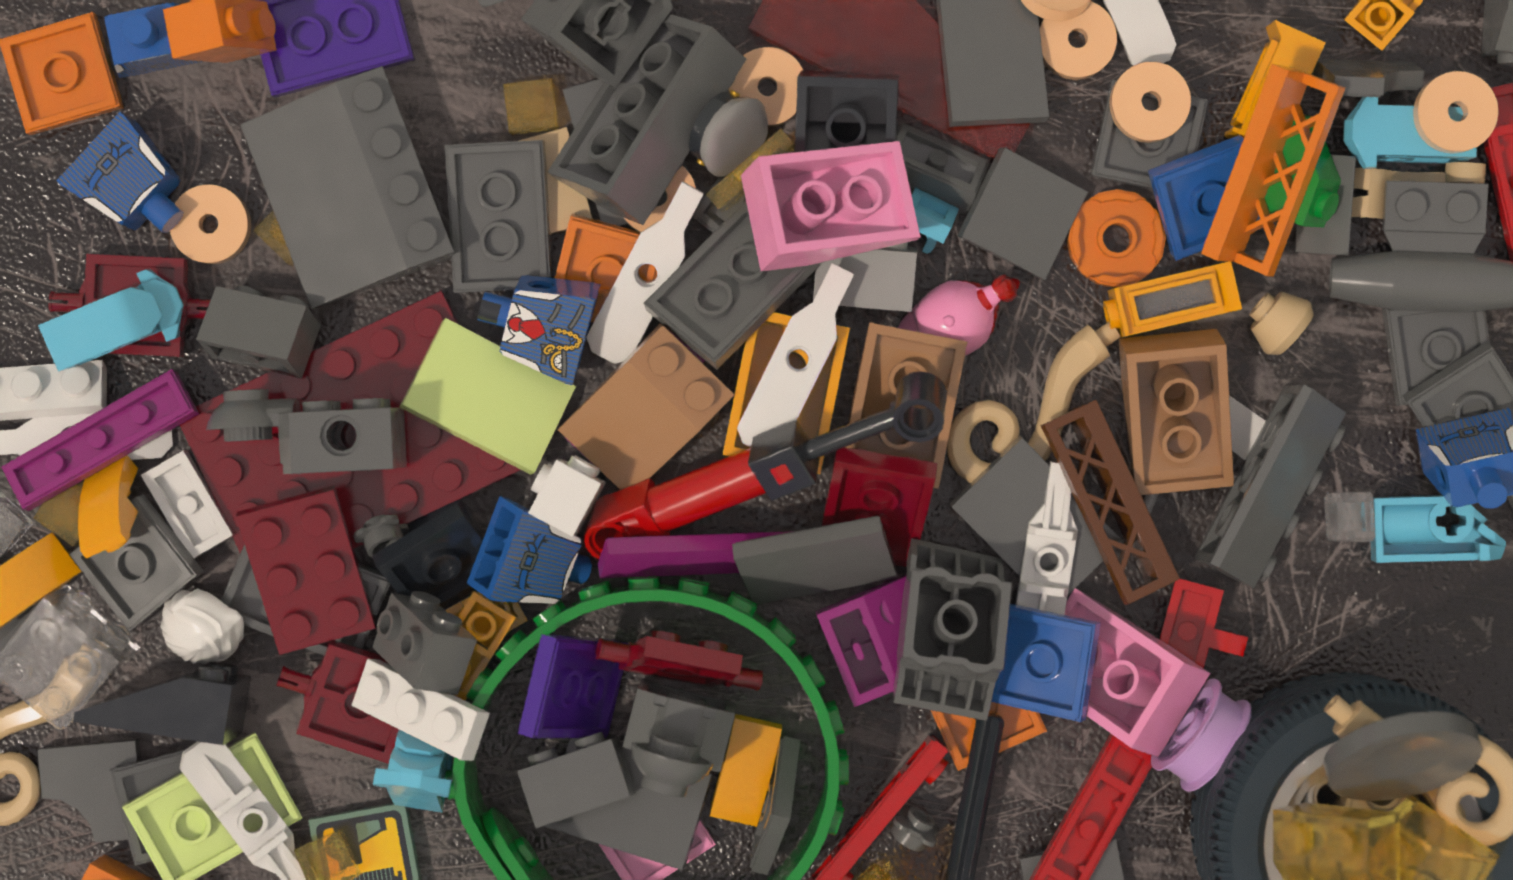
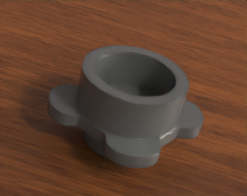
(380, 533)
(914, 828)

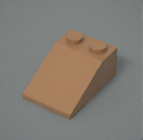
(885, 360)
(646, 410)
(1177, 411)

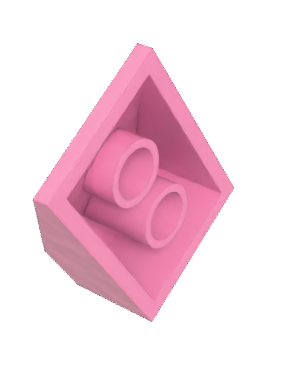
(828, 204)
(1137, 679)

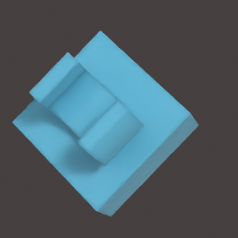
(933, 217)

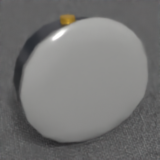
(728, 132)

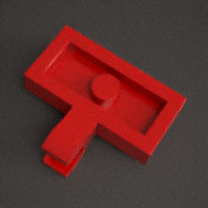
(1192, 622)

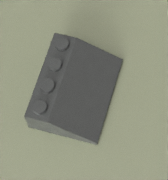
(347, 188)

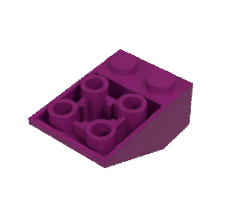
(865, 638)

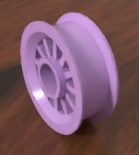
(1204, 736)

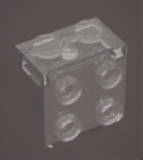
(64, 655)

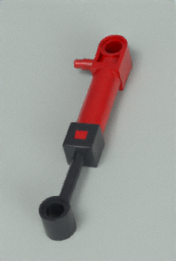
(774, 465)

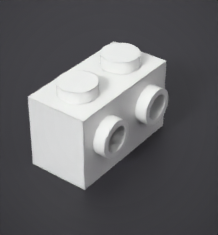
(566, 493)

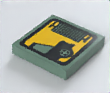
(378, 838)

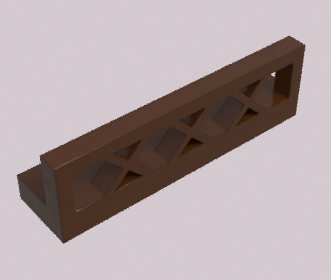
(1120, 497)

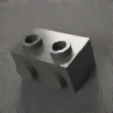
(259, 330)
(424, 642)
(575, 781)

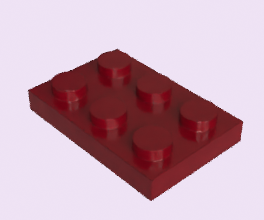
(882, 486)
(306, 569)

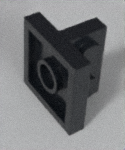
(434, 555)

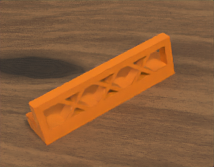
(1256, 164)

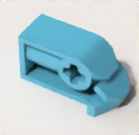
(1389, 135)
(114, 322)
(1409, 532)
(416, 774)

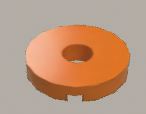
(1145, 238)

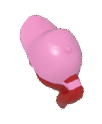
(961, 310)

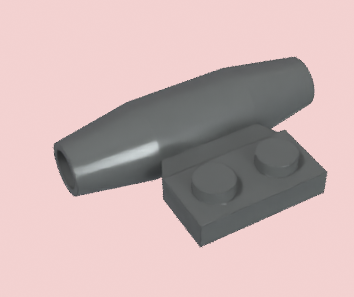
(1432, 256)

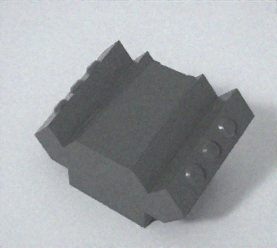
(951, 630)

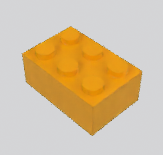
(758, 349)

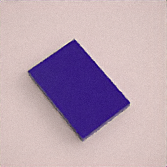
(333, 41)
(570, 689)

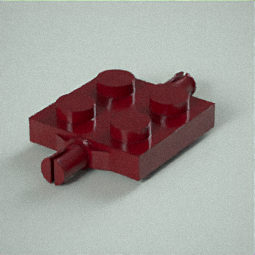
(116, 273)
(667, 658)
(329, 700)

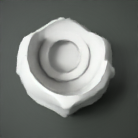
(201, 627)

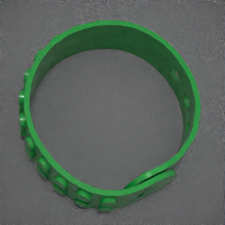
(512, 855)

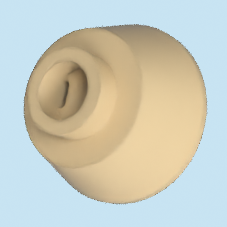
(1280, 321)

